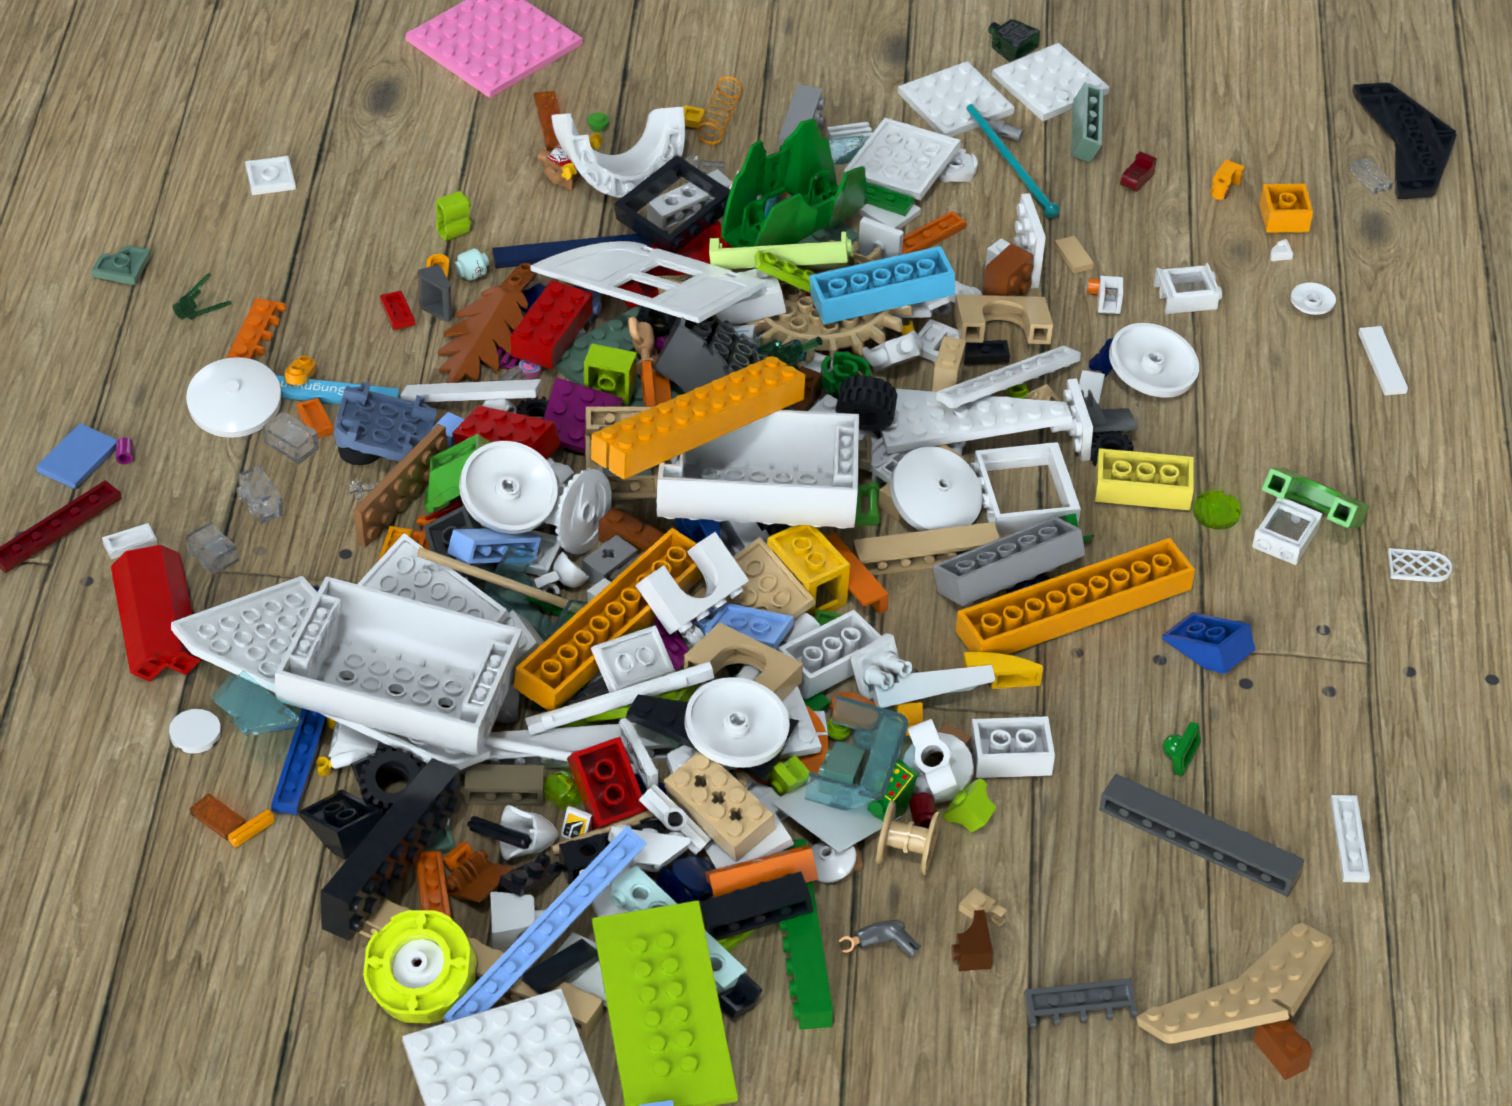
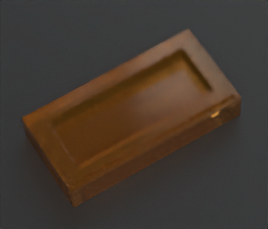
(216, 815)

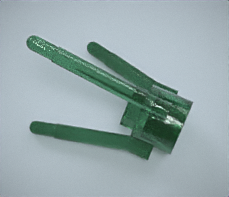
(186, 305)

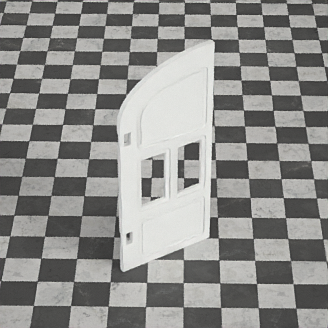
(611, 264)

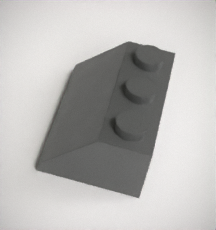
(440, 531)

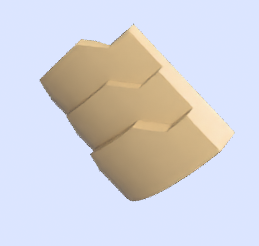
(622, 489)

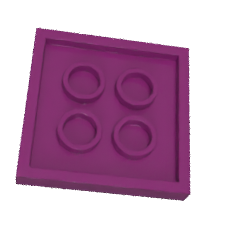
(568, 408)

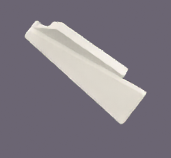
(932, 683)

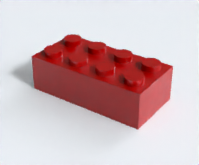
(551, 324)
(509, 426)

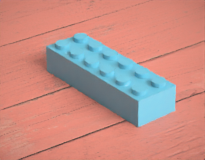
(882, 285)

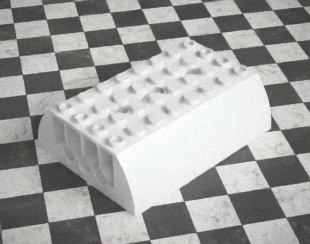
(769, 472)
(405, 648)

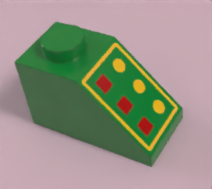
(899, 790)

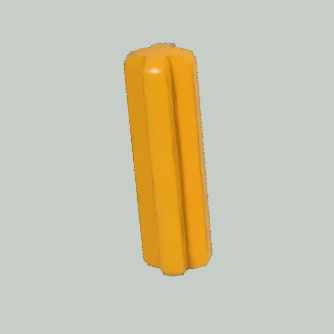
(251, 828)

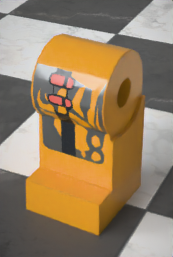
(1227, 175)

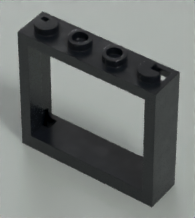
(654, 185)

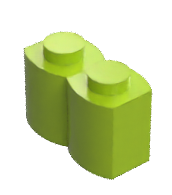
(453, 216)

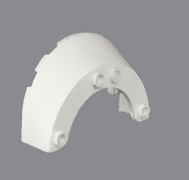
(622, 172)

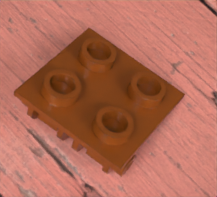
(475, 877)

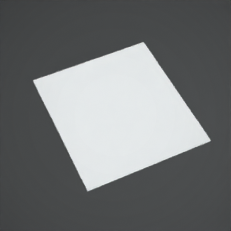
(833, 826)

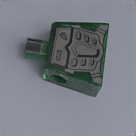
(1014, 39)

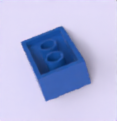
(1211, 641)

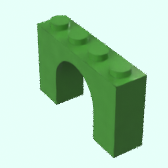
(1339, 506)

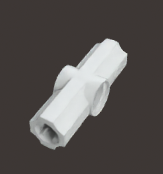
(661, 806)

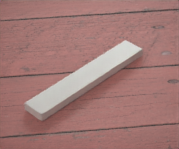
(473, 390)

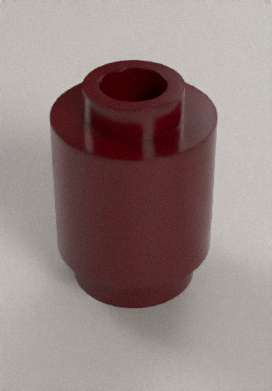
(922, 809)

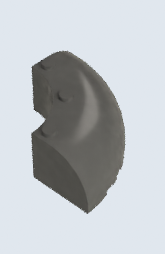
(704, 352)

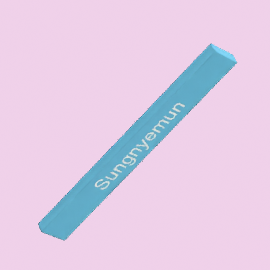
(326, 391)

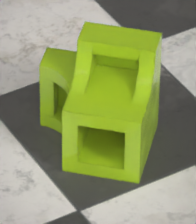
(788, 776)
(971, 806)

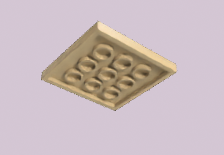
(769, 585)

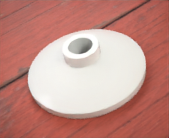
(1313, 298)
(834, 866)

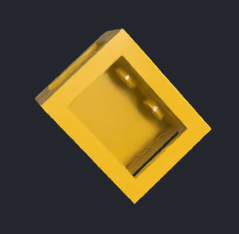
(813, 563)

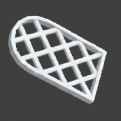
(1391, 551)

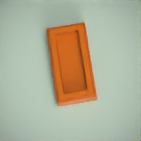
(315, 416)

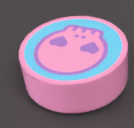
(530, 369)

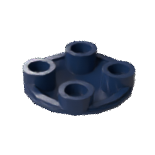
(691, 873)

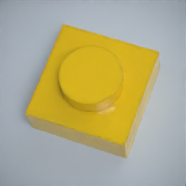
(693, 116)

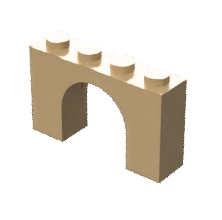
(1026, 311)
(727, 646)

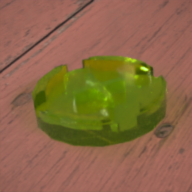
(1216, 510)

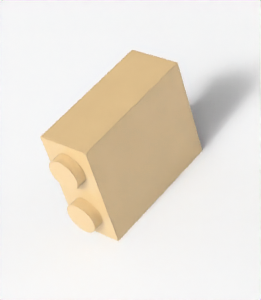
(949, 363)

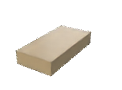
(1074, 254)

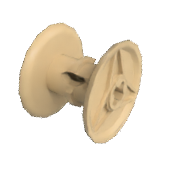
(908, 837)

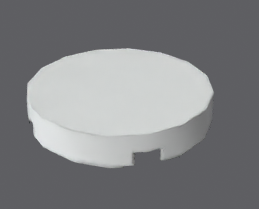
(195, 730)

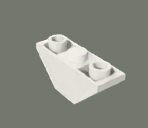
(660, 848)

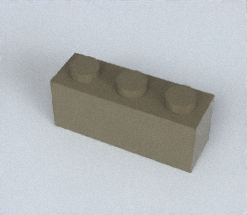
(504, 785)

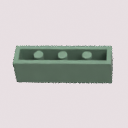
(1087, 122)

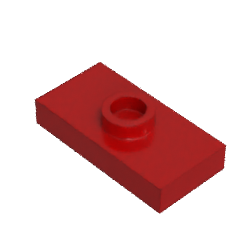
(397, 310)

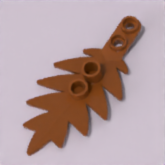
(485, 326)

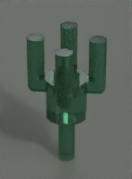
(790, 352)

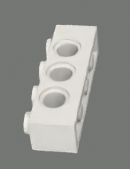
(681, 203)

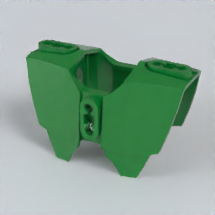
(808, 174)

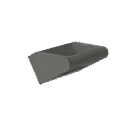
(435, 292)

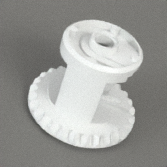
(579, 510)

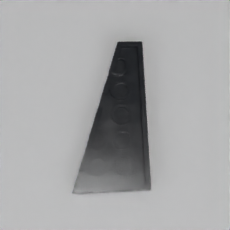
(668, 718)

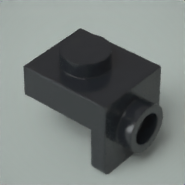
(741, 997)

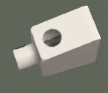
(511, 917)

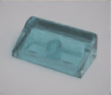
(845, 148)

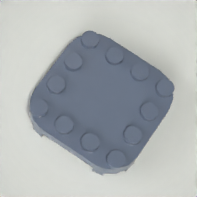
(381, 422)

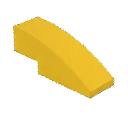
(1008, 669)

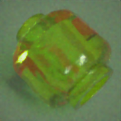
(561, 789)

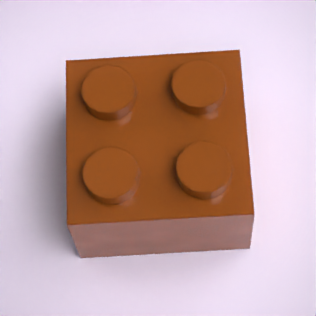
(1009, 273)

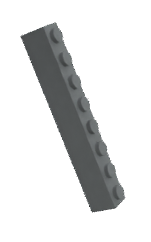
(1201, 835)

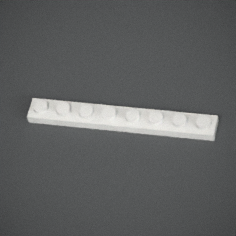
(1008, 376)

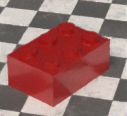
(606, 782)

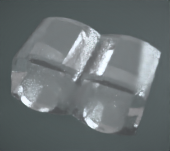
(211, 548)

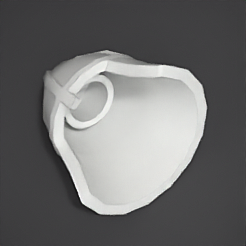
(539, 828)

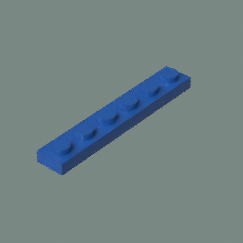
(299, 763)

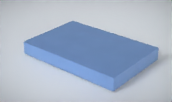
(77, 456)

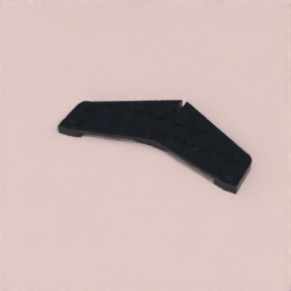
(1419, 136)

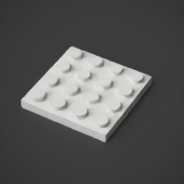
(1047, 80)
(946, 94)
(904, 157)

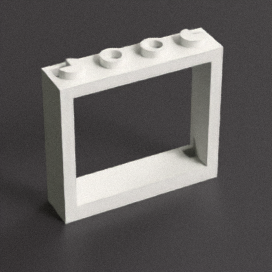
(1020, 457)

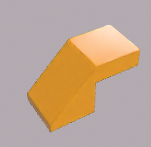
(912, 711)

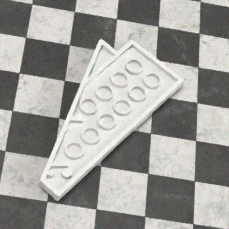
(929, 423)

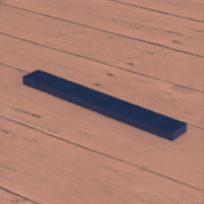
(532, 253)

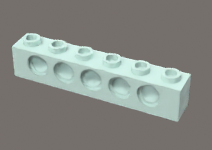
(638, 885)

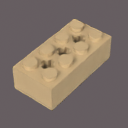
(720, 805)

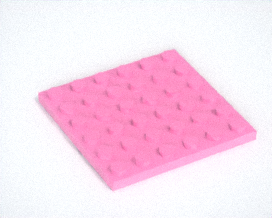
(494, 42)

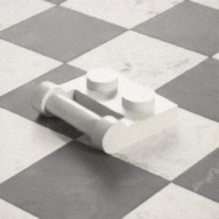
(932, 338)

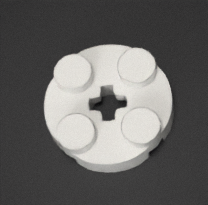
(963, 171)

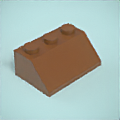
(629, 527)

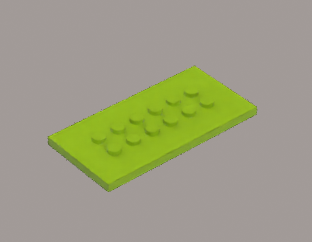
(664, 1007)

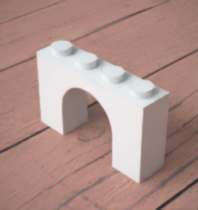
(677, 608)

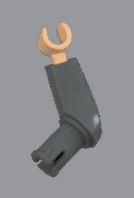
(883, 932)

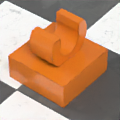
(457, 856)

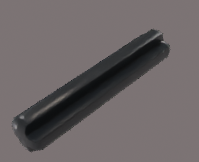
(499, 832)

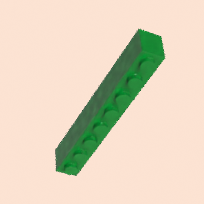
(807, 966)

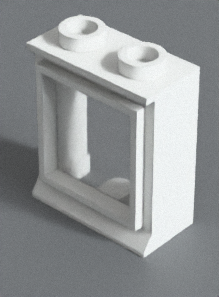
(1188, 289)
(1287, 530)

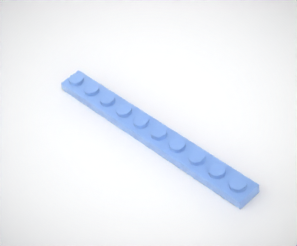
(549, 926)

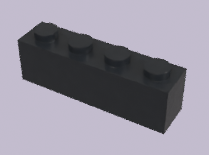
(756, 906)

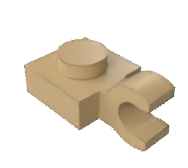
(979, 901)

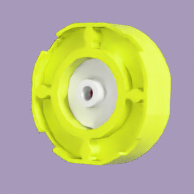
(419, 966)

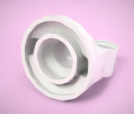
(951, 774)

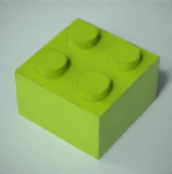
(611, 371)

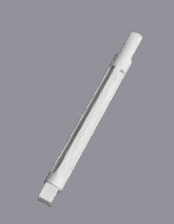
(619, 698)

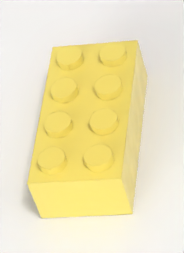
(1144, 479)

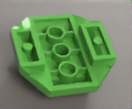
(446, 472)

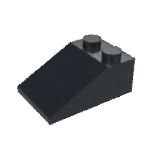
(341, 821)

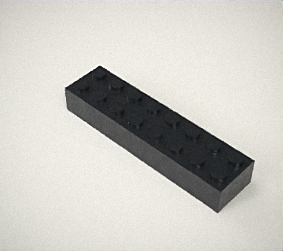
(390, 849)

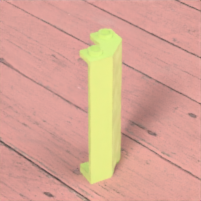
(804, 256)

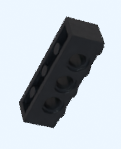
(579, 854)

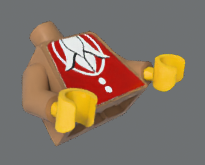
(559, 167)

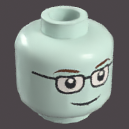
(471, 264)

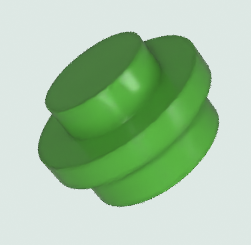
(598, 121)

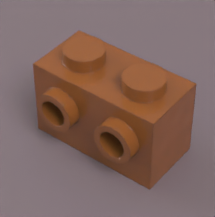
(1284, 1047)

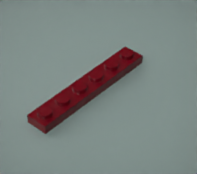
(57, 525)

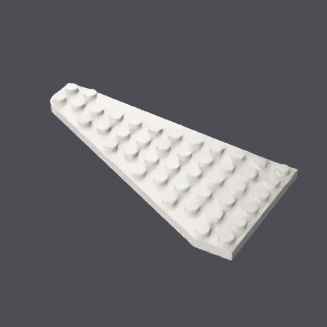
(254, 637)

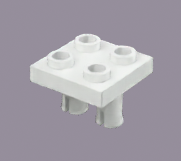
(878, 665)

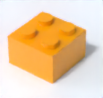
(1286, 208)

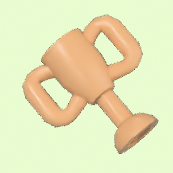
(643, 342)

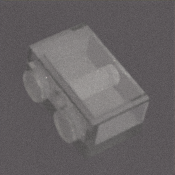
(291, 437)

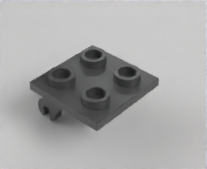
(1108, 419)

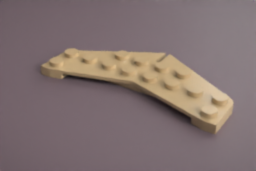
(1258, 997)

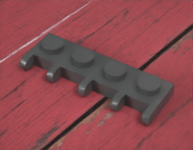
(1080, 999)

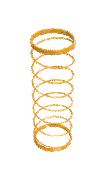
(719, 91)

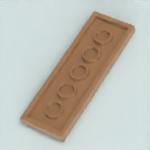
(398, 487)

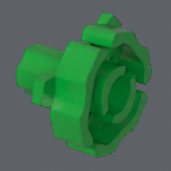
(850, 366)

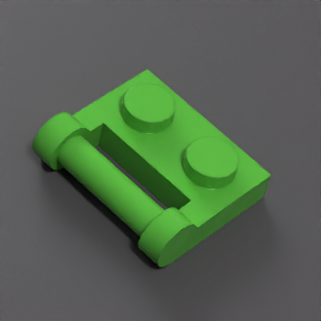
(872, 518)

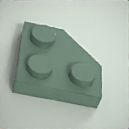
(122, 266)

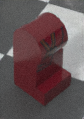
(1139, 171)

